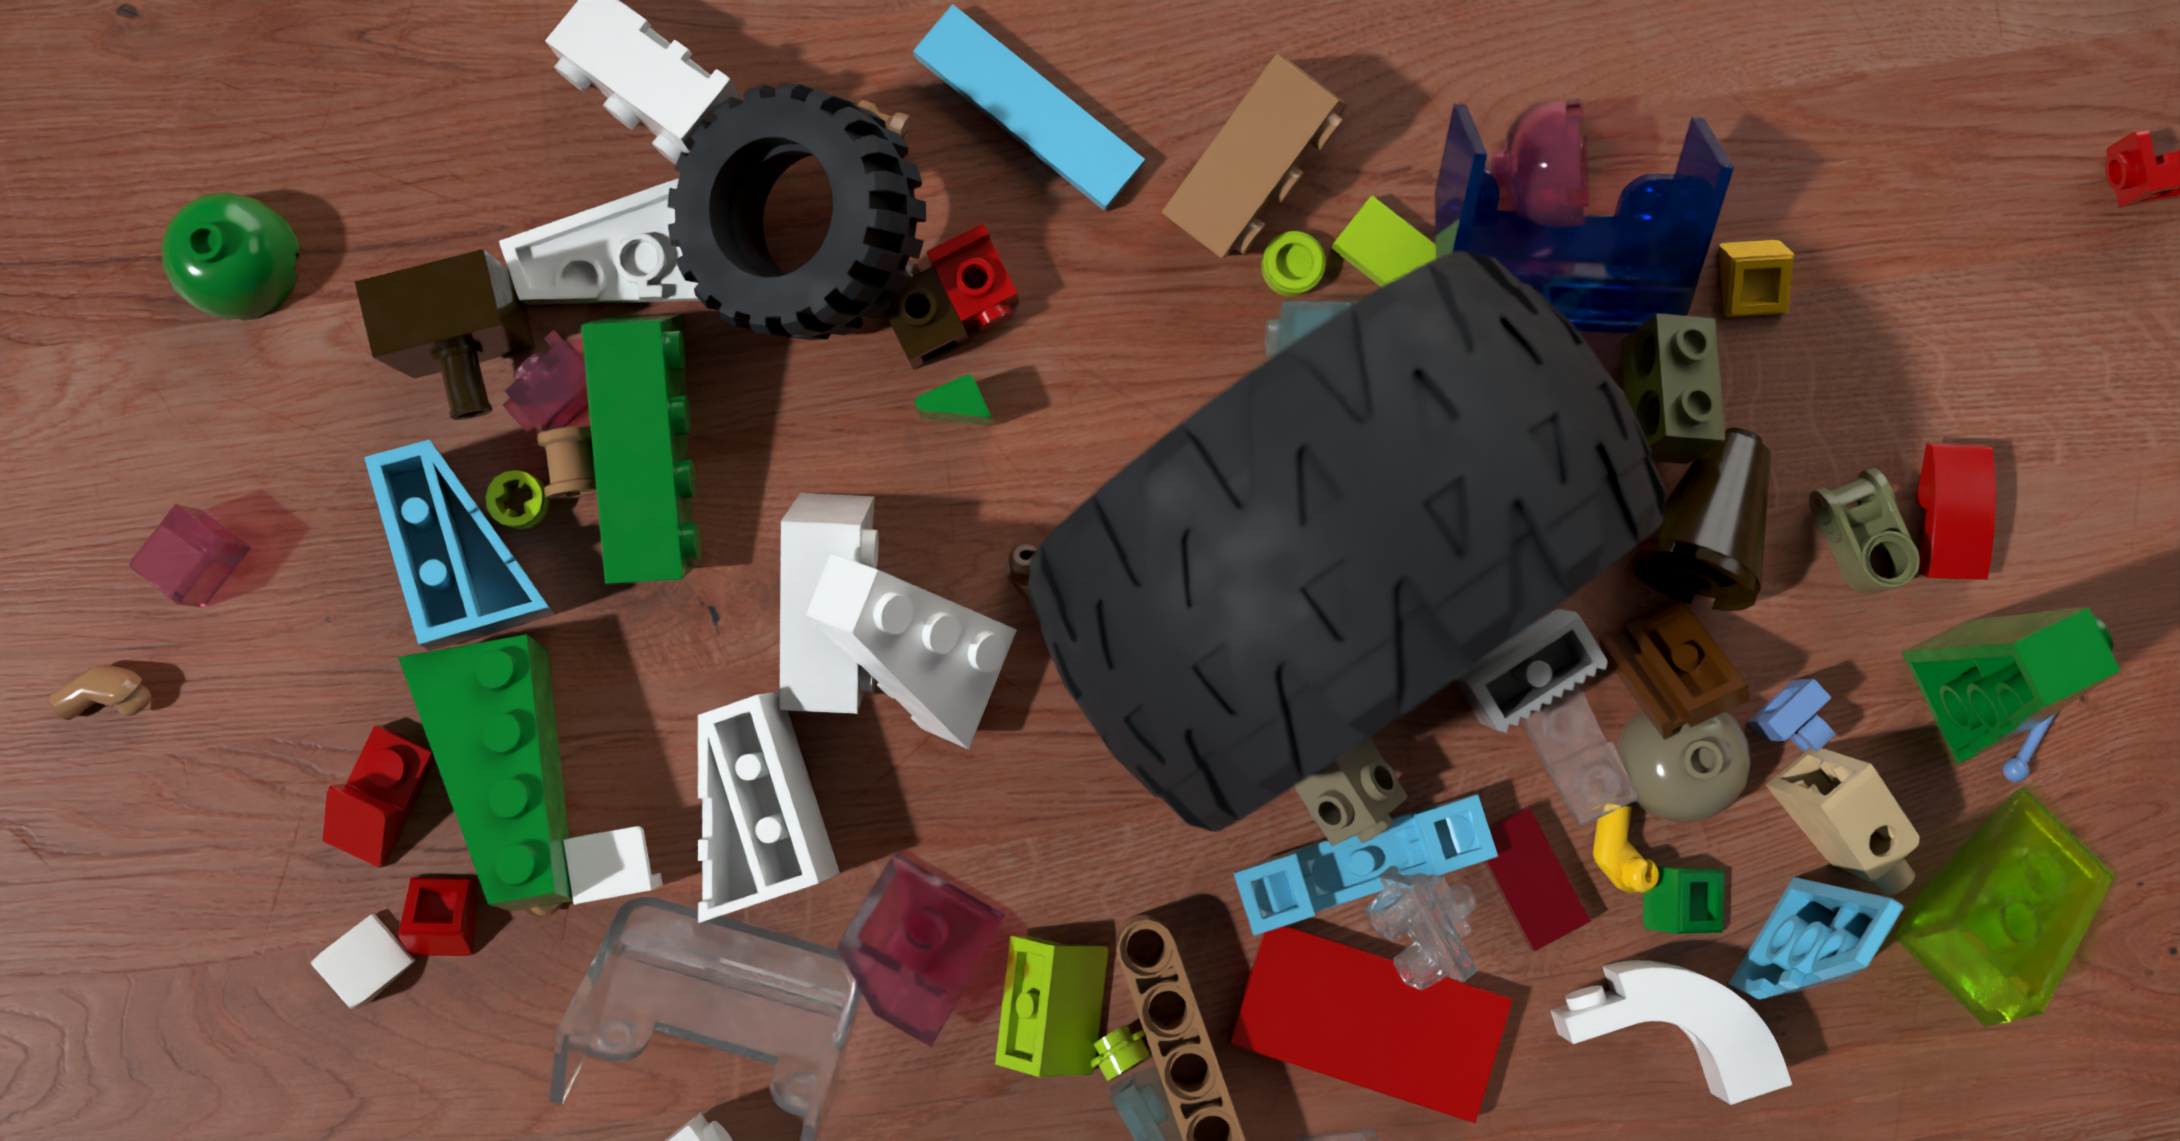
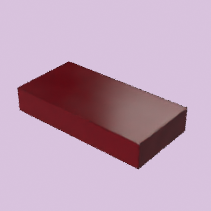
(1533, 881)

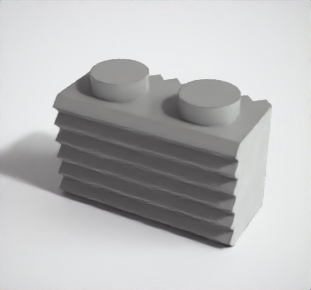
(1531, 670)

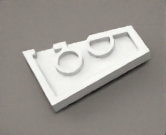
(602, 255)

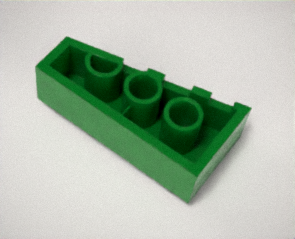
(641, 446)
(2009, 674)

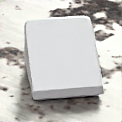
(363, 962)

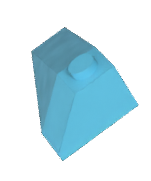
(1814, 939)

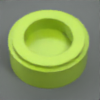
(1293, 264)

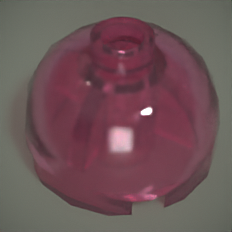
(1546, 164)

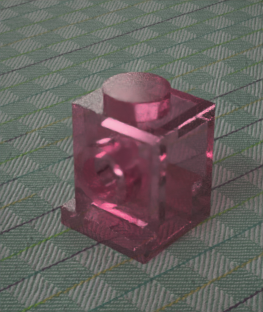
(549, 387)

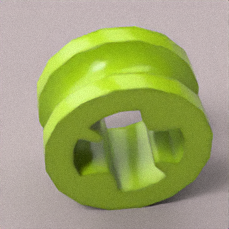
(500, 491)

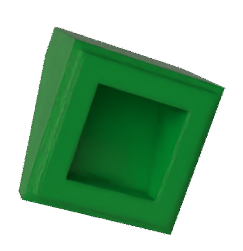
(955, 402)
(1685, 901)

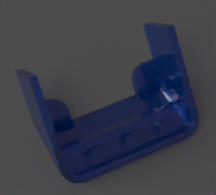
(1601, 272)

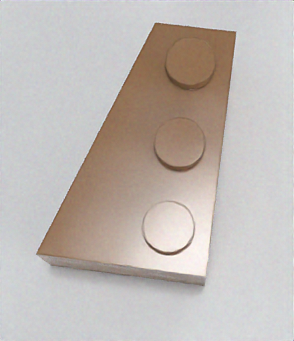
(1255, 158)

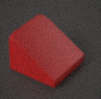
(439, 916)

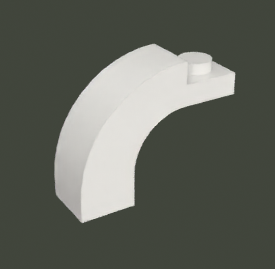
(1728, 1034)

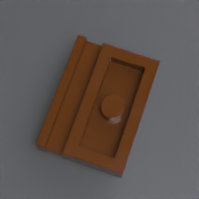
(1674, 669)

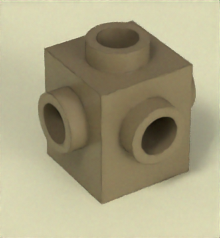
(1353, 795)

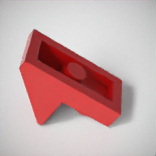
(378, 796)

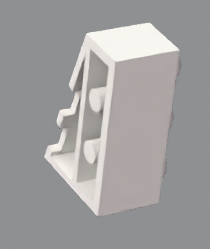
(638, 73)
(757, 809)

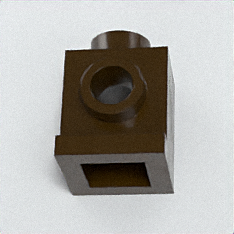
(937, 331)

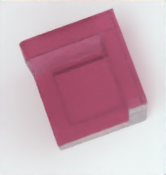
(189, 556)

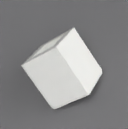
(609, 865)

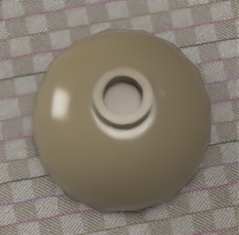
(1687, 774)

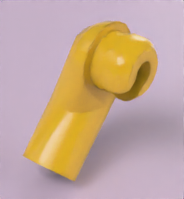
(1618, 857)

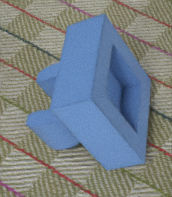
(1794, 717)

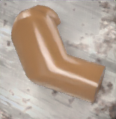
(101, 685)

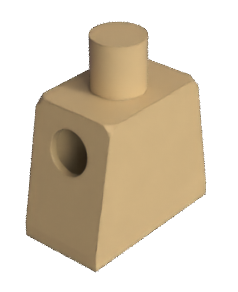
(1849, 817)

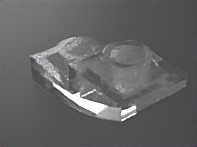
(1579, 757)

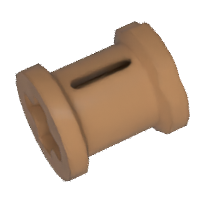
(568, 462)

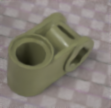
(1869, 526)

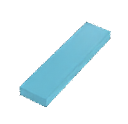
(1028, 107)

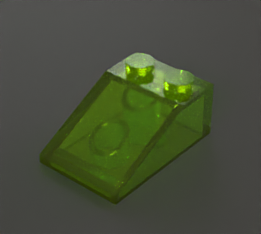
(2007, 912)

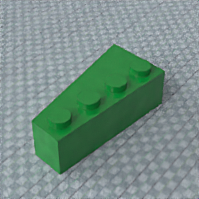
(500, 761)

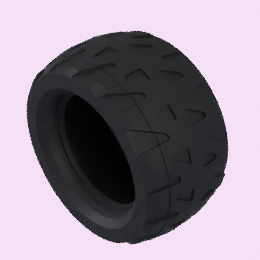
(1342, 536)

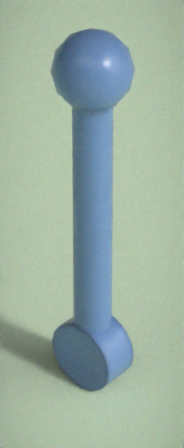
(2017, 768)

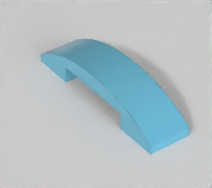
(1327, 875)

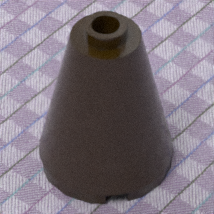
(1713, 527)

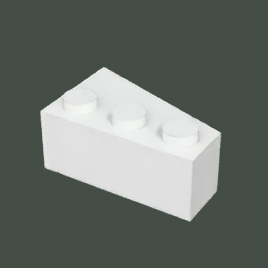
(914, 643)
(812, 667)

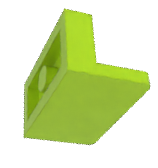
(1051, 1007)

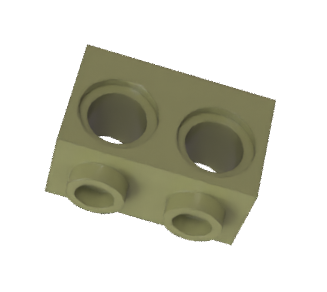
(1675, 386)

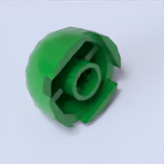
(230, 256)

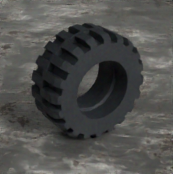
(725, 197)

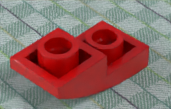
(1960, 504)

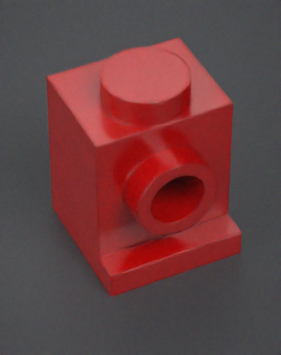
(963, 255)

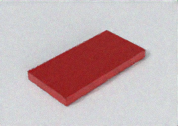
(1361, 1024)

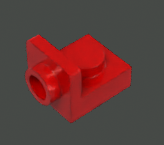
(2138, 174)

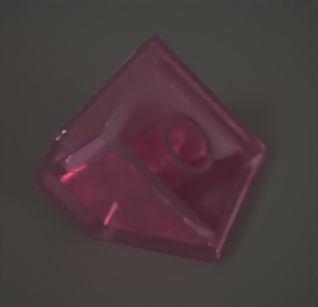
(916, 947)

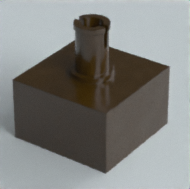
(446, 322)

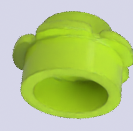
(1120, 1052)

